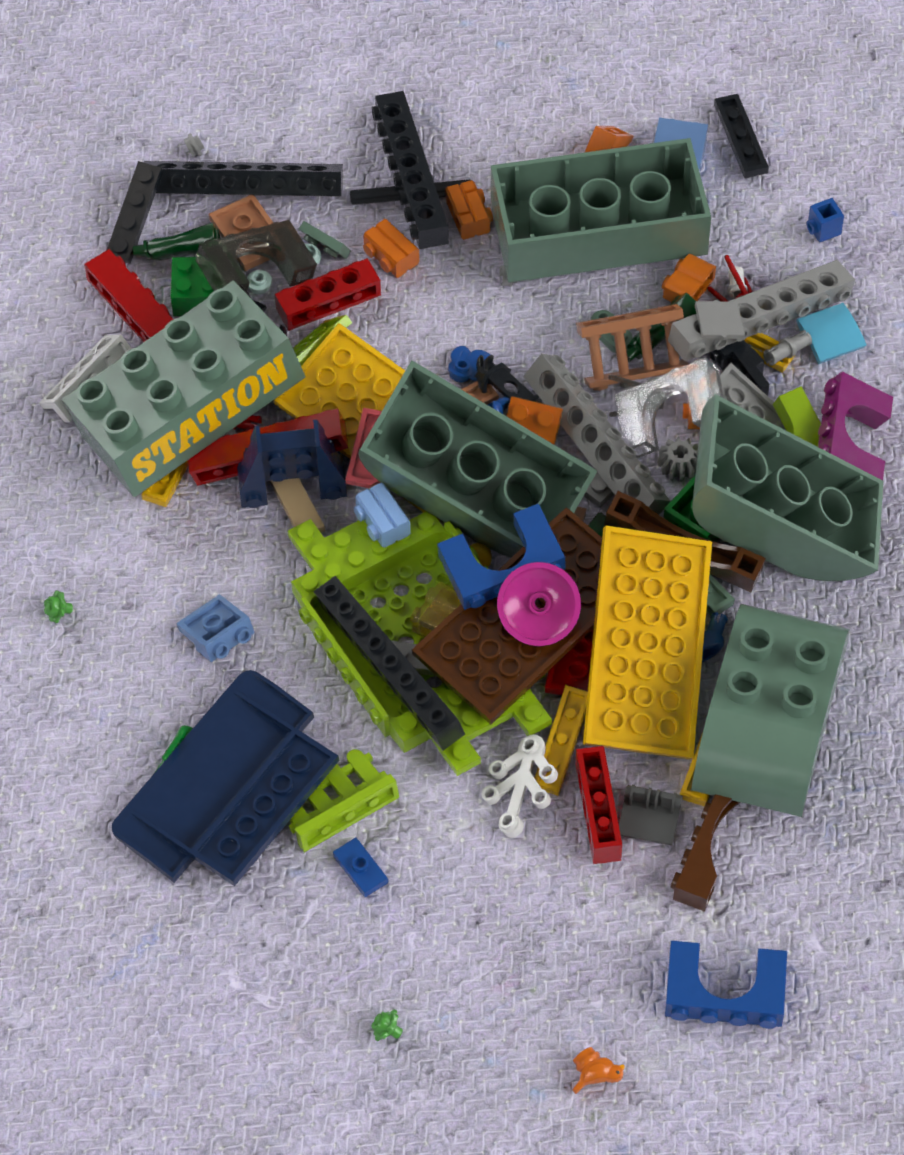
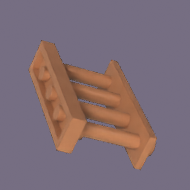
(617, 326)

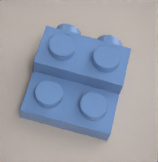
(216, 628)

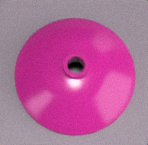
(526, 620)

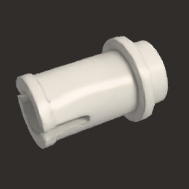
(733, 289)

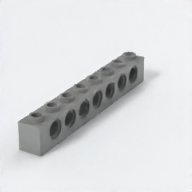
(770, 307)
(593, 433)

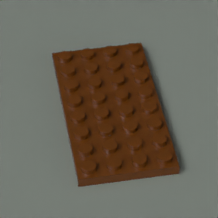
(488, 664)

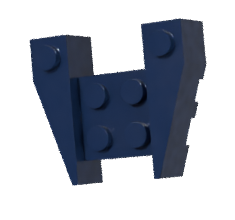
(290, 456)

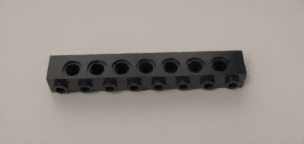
(411, 170)
(250, 178)
(389, 663)

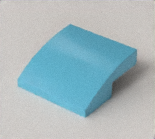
(832, 332)

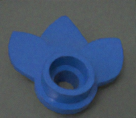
(464, 363)

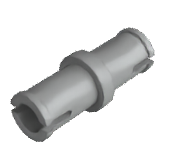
(787, 347)

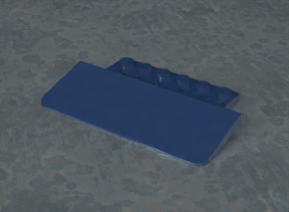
(227, 784)

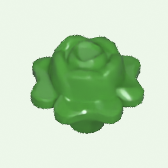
(56, 606)
(386, 1025)

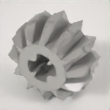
(678, 459)

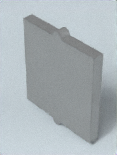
(719, 320)

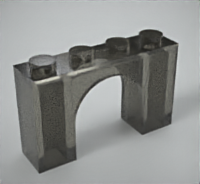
(275, 241)

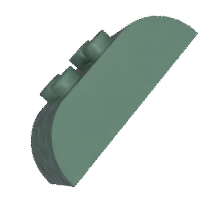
(468, 461)
(784, 497)
(770, 709)

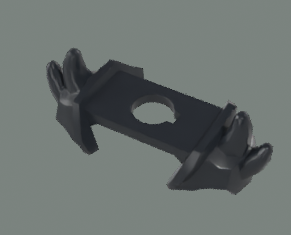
(497, 376)

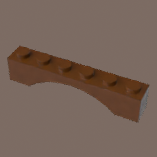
(727, 562)
(698, 877)

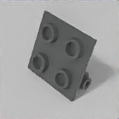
(650, 814)

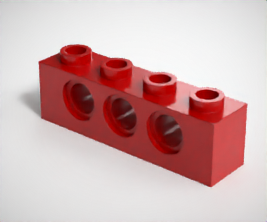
(327, 294)
(598, 805)

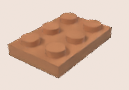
(241, 217)

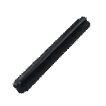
(389, 194)

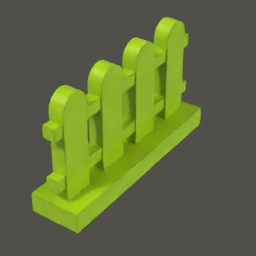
(351, 804)

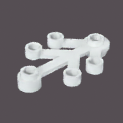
(520, 781)

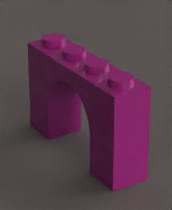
(862, 402)

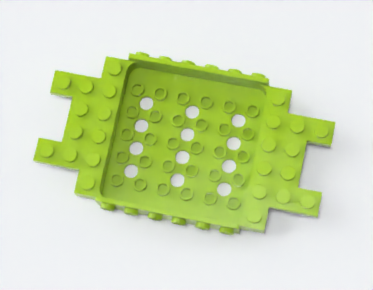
(374, 572)

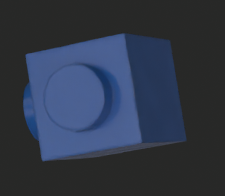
(825, 220)

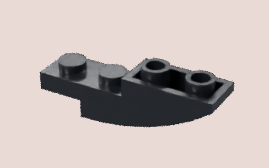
(745, 360)

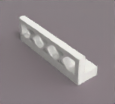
(100, 357)

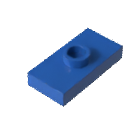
(360, 867)

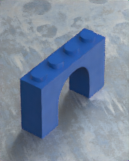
(478, 584)
(759, 1006)

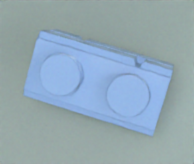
(382, 515)

